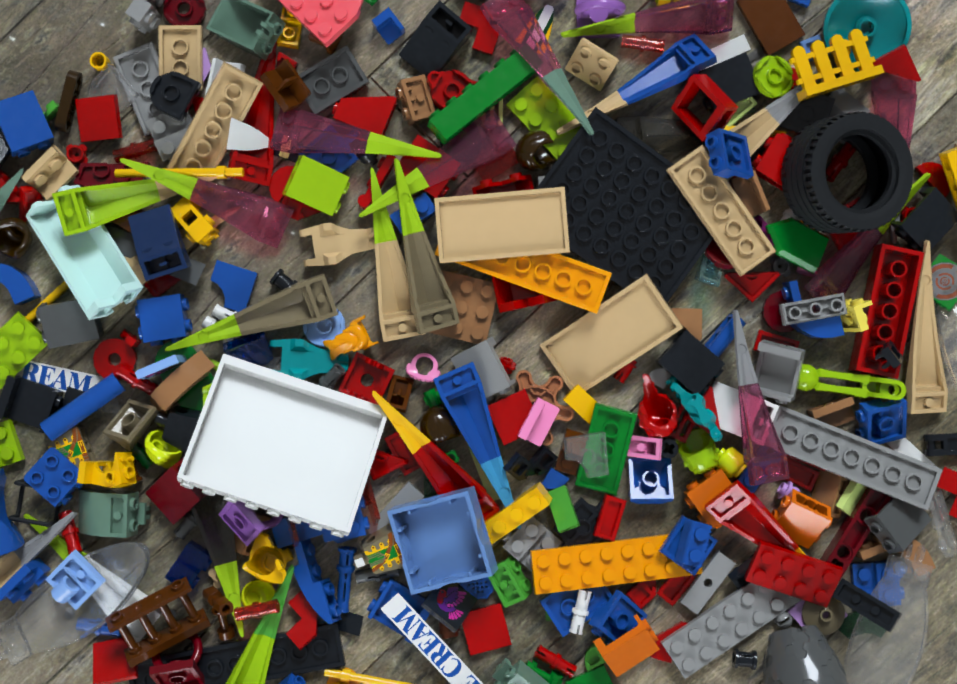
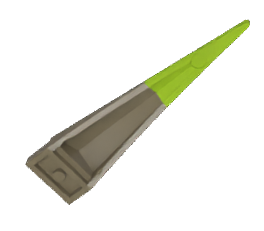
(428, 290)
(293, 306)

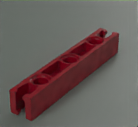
(854, 530)

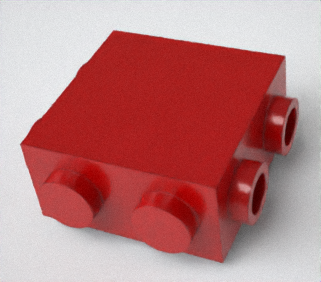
(769, 163)

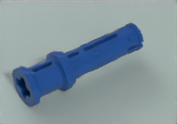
(343, 567)

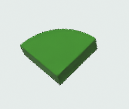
(52, 108)
(593, 658)

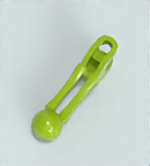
(869, 385)

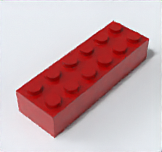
(892, 289)

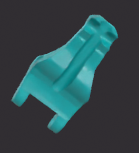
(304, 359)
(696, 408)

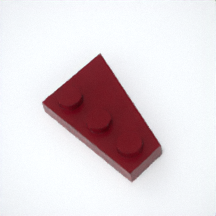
(101, 173)

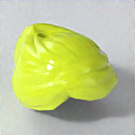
(159, 451)

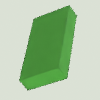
(563, 509)

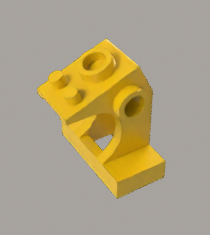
(201, 229)
(114, 473)

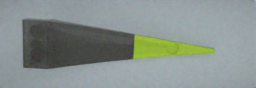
(221, 547)

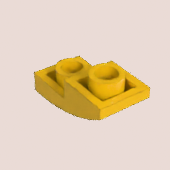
(291, 32)

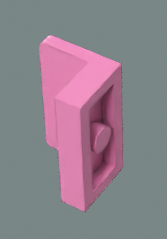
(538, 421)

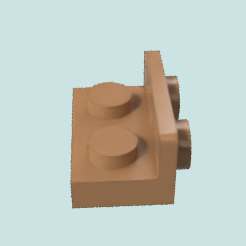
(415, 99)

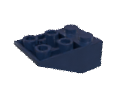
(158, 242)

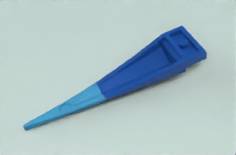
(466, 403)

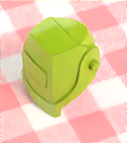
(699, 452)

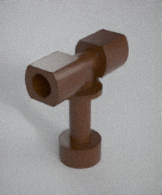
(221, 608)

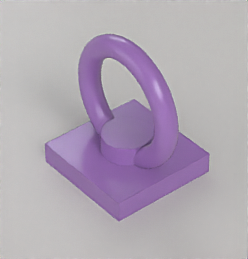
(595, 11)
(245, 522)

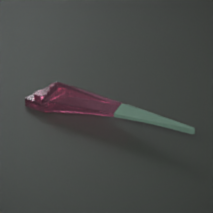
(520, 28)

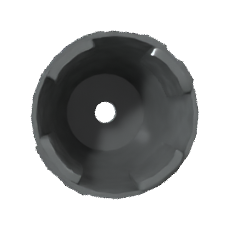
(801, 658)

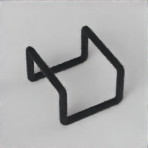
(15, 517)

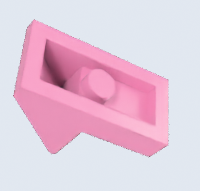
(645, 447)

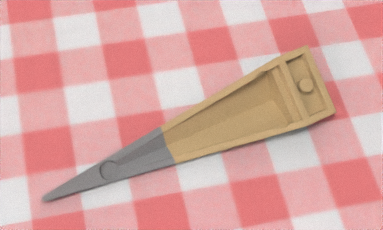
(765, 122)
(30, 550)

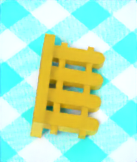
(825, 71)

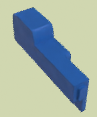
(283, 537)

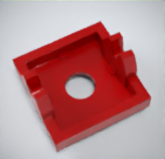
(363, 365)

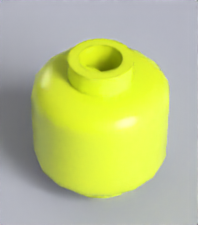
(731, 462)

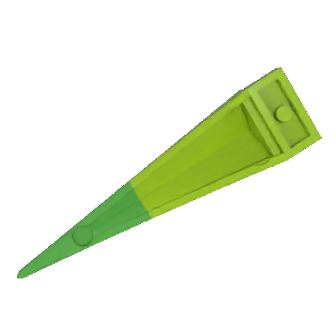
(255, 659)

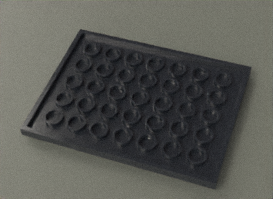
(626, 207)

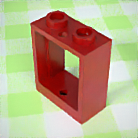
(720, 117)

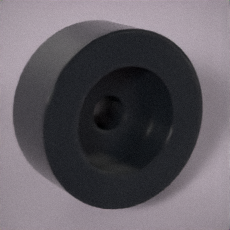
(368, 158)

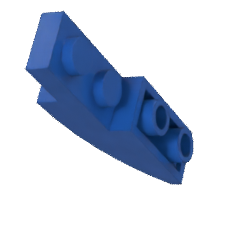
(316, 591)

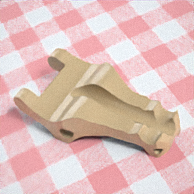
(336, 243)

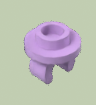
(785, 489)

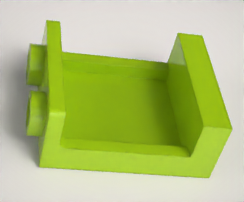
(316, 185)

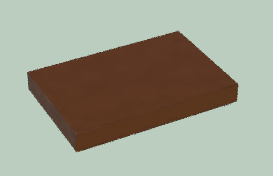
(771, 23)

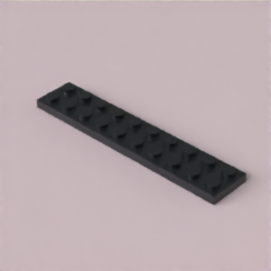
(286, 658)

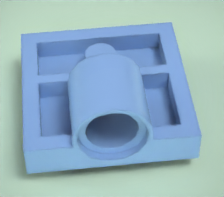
(74, 580)

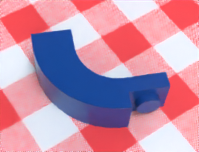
(18, 284)
(820, 328)

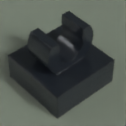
(891, 354)

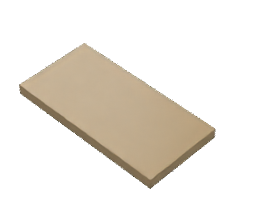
(502, 225)
(613, 337)

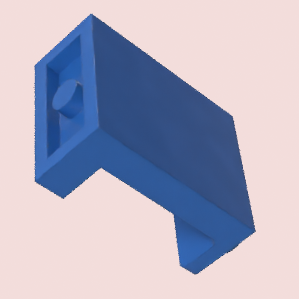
(24, 124)
(388, 591)

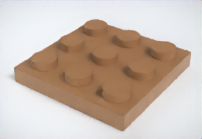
(475, 307)

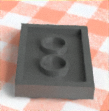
(333, 79)

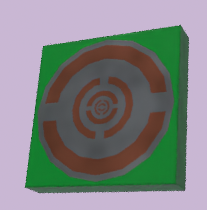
(944, 282)

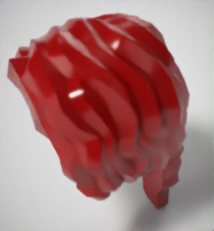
(656, 411)

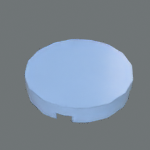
(325, 329)

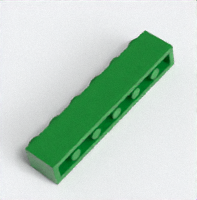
(479, 97)

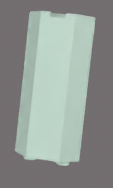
(86, 261)

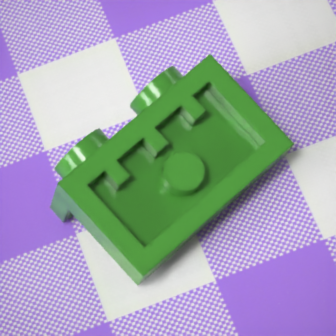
(510, 582)

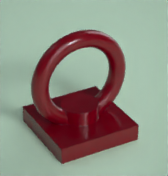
(179, 671)

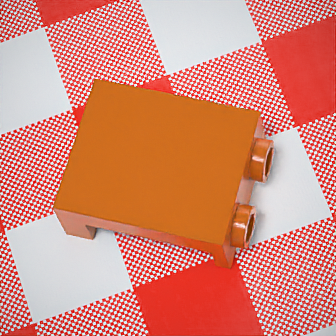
(629, 648)

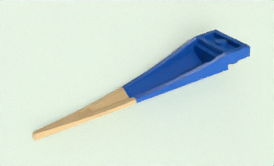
(671, 68)

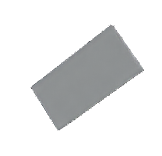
(140, 69)

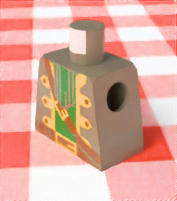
(74, 446)
(380, 551)

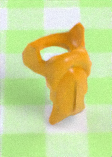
(352, 339)

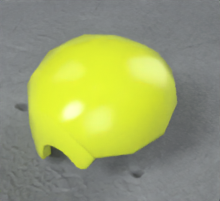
(257, 591)

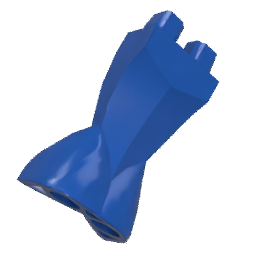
(10, 536)

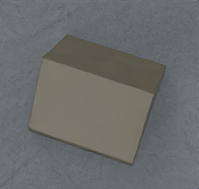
(131, 423)

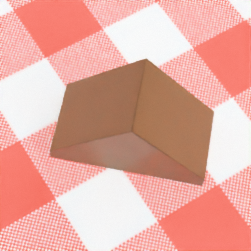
(690, 319)

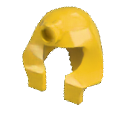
(267, 561)

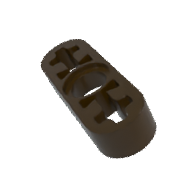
(67, 102)

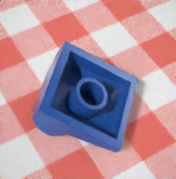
(650, 481)

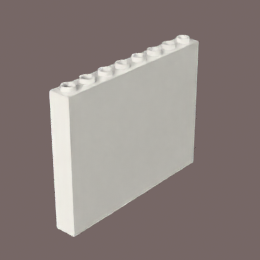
(283, 446)

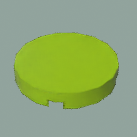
(773, 76)

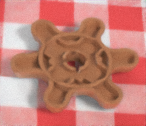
(546, 392)

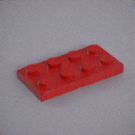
(793, 573)

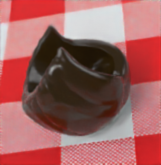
(531, 152)
(14, 237)
(438, 425)

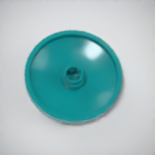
(883, 21)

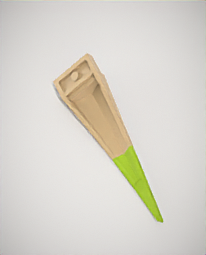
(391, 273)

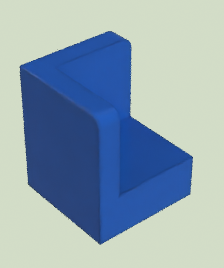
(388, 26)

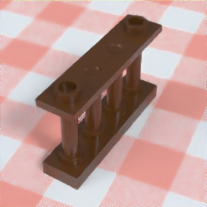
(165, 638)

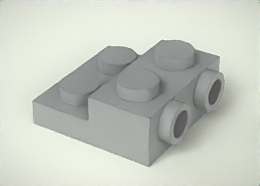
(144, 14)
(167, 133)
(530, 536)

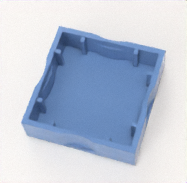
(443, 540)

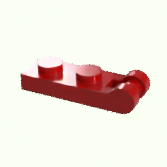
(385, 166)

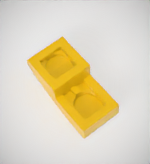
(581, 402)

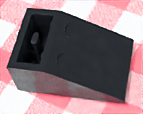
(436, 40)

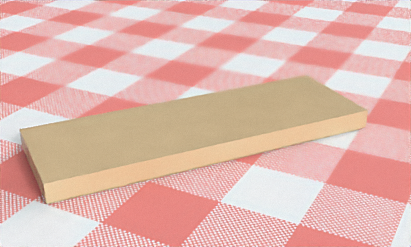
(208, 132)
(721, 211)

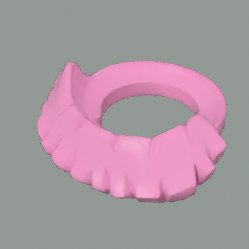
(412, 371)

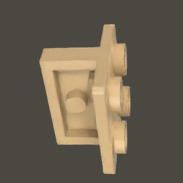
(591, 64)
(50, 172)

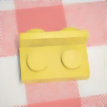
(855, 319)

